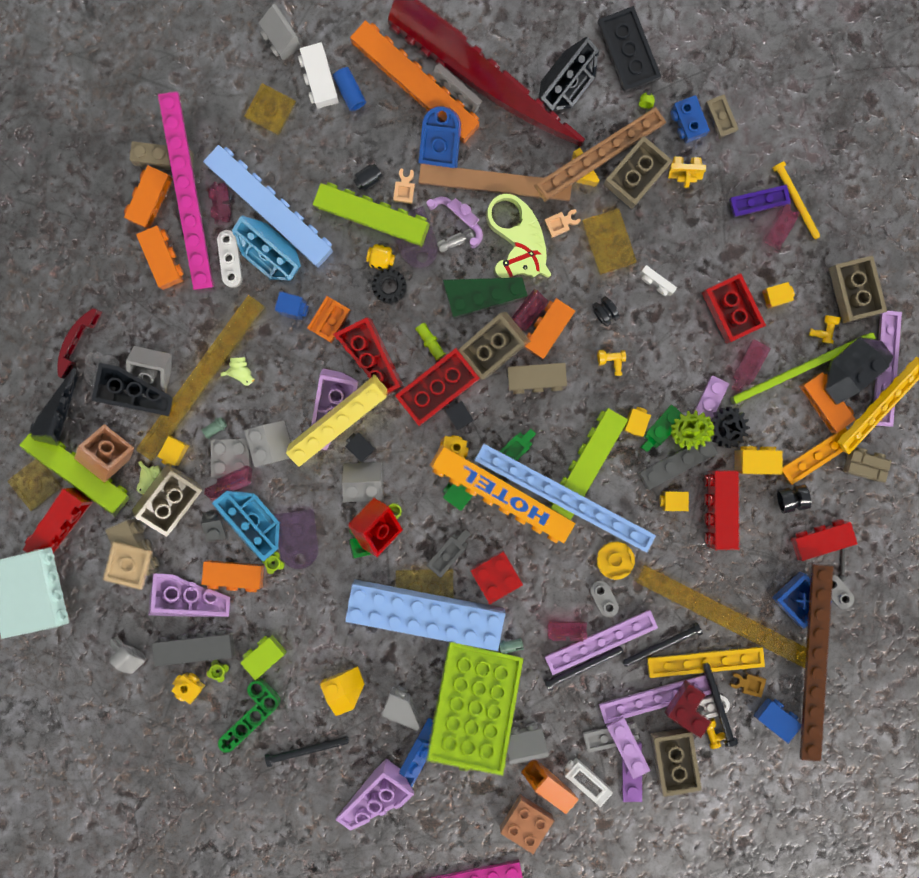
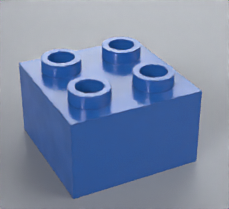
(794, 599)

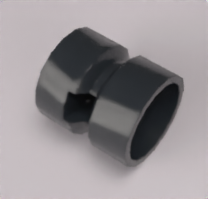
(787, 501)

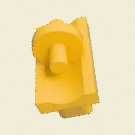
(687, 172)

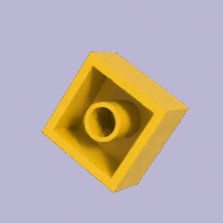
(761, 461)

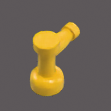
(828, 334)
(603, 357)
(713, 737)

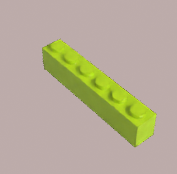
(371, 214)
(592, 455)
(64, 465)

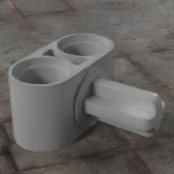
(126, 657)

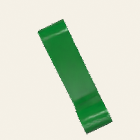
(247, 719)

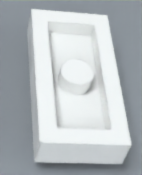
(663, 286)

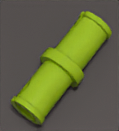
(430, 341)

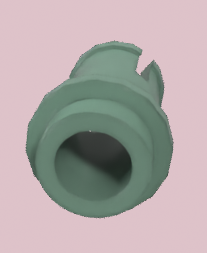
(213, 428)
(511, 646)

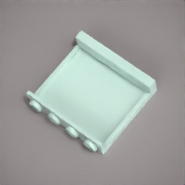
(30, 594)

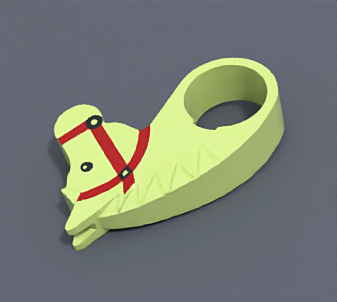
(527, 240)

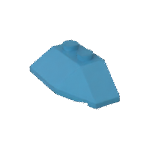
(266, 249)
(250, 521)

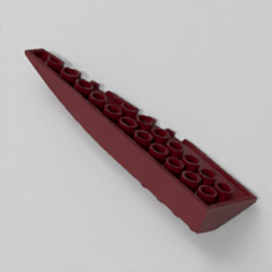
(449, 47)

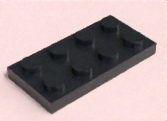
(629, 49)

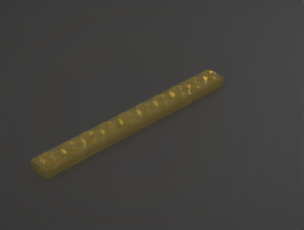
(201, 377)
(722, 615)

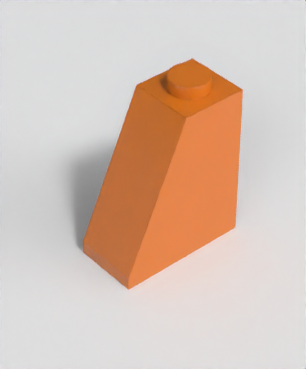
(549, 786)

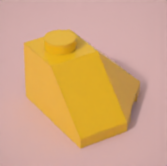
(343, 690)

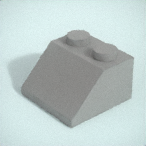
(279, 33)
(150, 366)
(268, 443)
(362, 481)
(401, 708)
(527, 744)

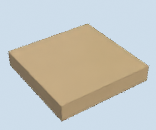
(127, 565)

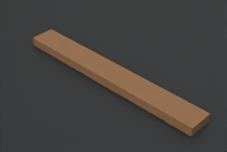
(599, 154)
(484, 181)

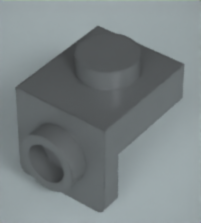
(213, 526)

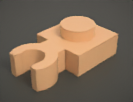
(404, 190)
(559, 224)

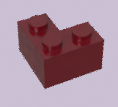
(683, 709)

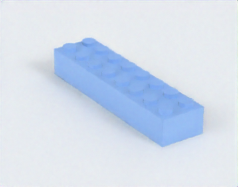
(425, 615)

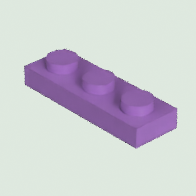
(631, 787)

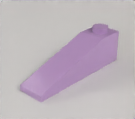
(331, 390)
(183, 598)
(378, 794)

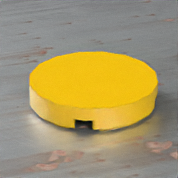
(615, 560)

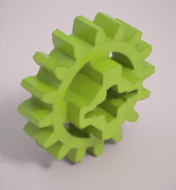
(692, 430)

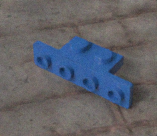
(418, 754)

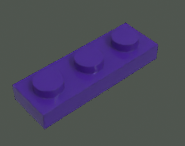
(760, 201)

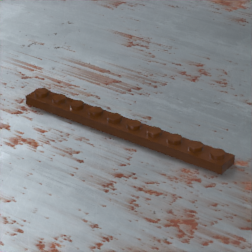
(816, 662)

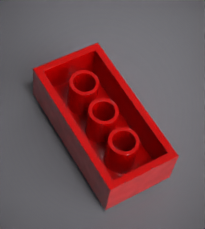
(437, 387)
(722, 510)

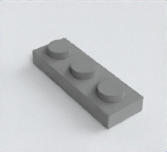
(456, 88)

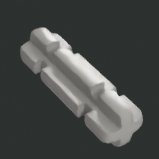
(455, 240)

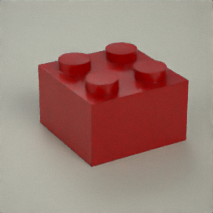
(375, 527)
(496, 577)

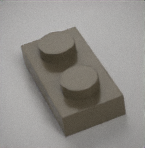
(721, 116)

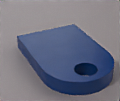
(440, 139)

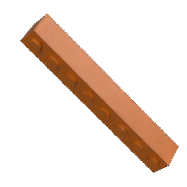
(411, 77)

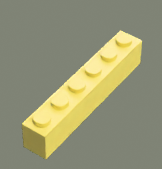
(337, 421)

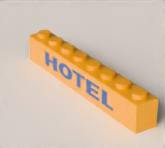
(504, 495)

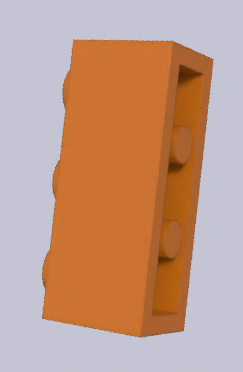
(148, 197)
(160, 257)
(548, 328)
(834, 416)
(232, 575)

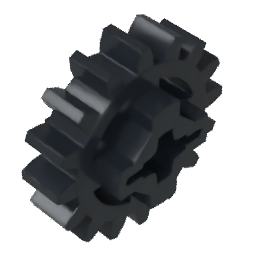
(735, 422)

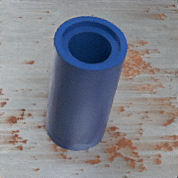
(349, 89)

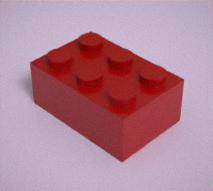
(733, 308)

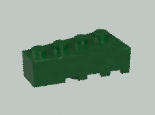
(479, 295)

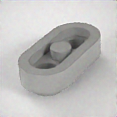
(839, 591)
(604, 599)

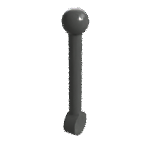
(842, 576)

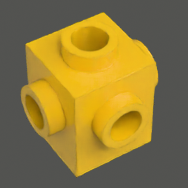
(456, 445)
(187, 687)

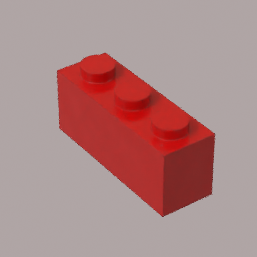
(823, 540)

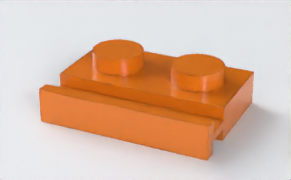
(329, 319)

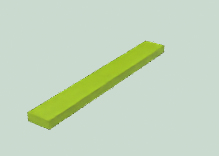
(794, 371)

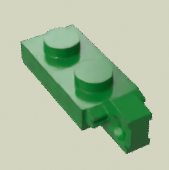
(661, 428)
(518, 445)

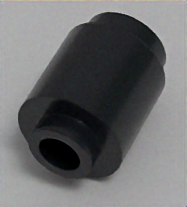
(367, 177)

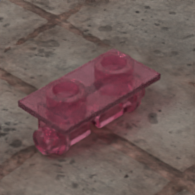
(219, 210)
(559, 630)

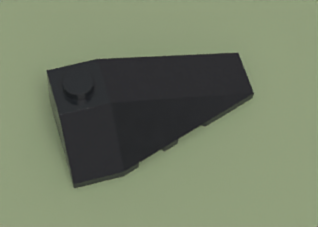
(125, 390)
(53, 416)

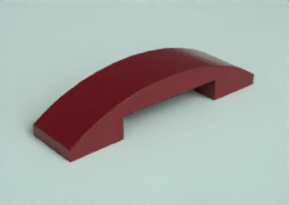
(71, 340)

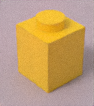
(778, 295)
(637, 421)
(172, 451)
(674, 501)

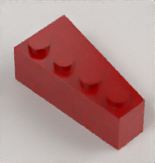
(368, 351)
(58, 521)

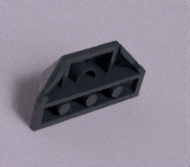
(569, 76)
(856, 368)

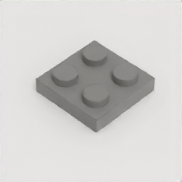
(228, 456)

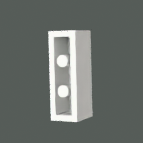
(318, 75)

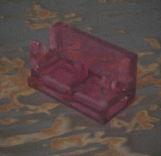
(781, 227)

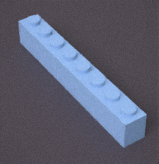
(268, 206)

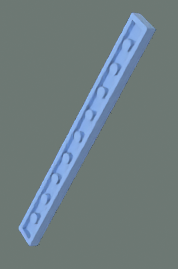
(565, 498)

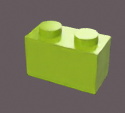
(263, 657)

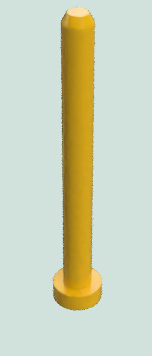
(796, 199)

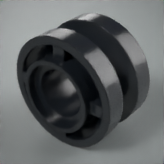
(606, 311)

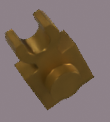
(750, 684)

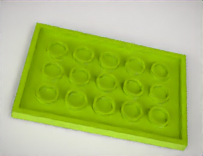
(475, 709)

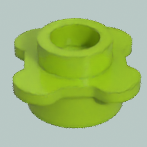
(278, 563)
(211, 673)

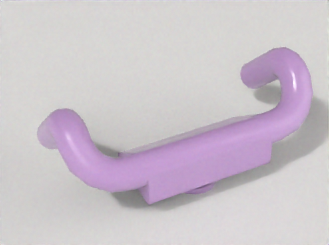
(464, 212)

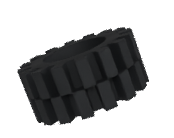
(389, 297)

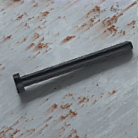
(663, 645)
(582, 668)
(730, 740)
(270, 759)

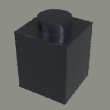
(458, 414)
(359, 446)

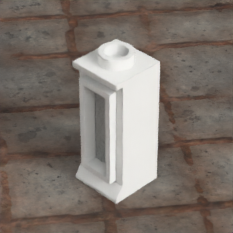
(587, 781)

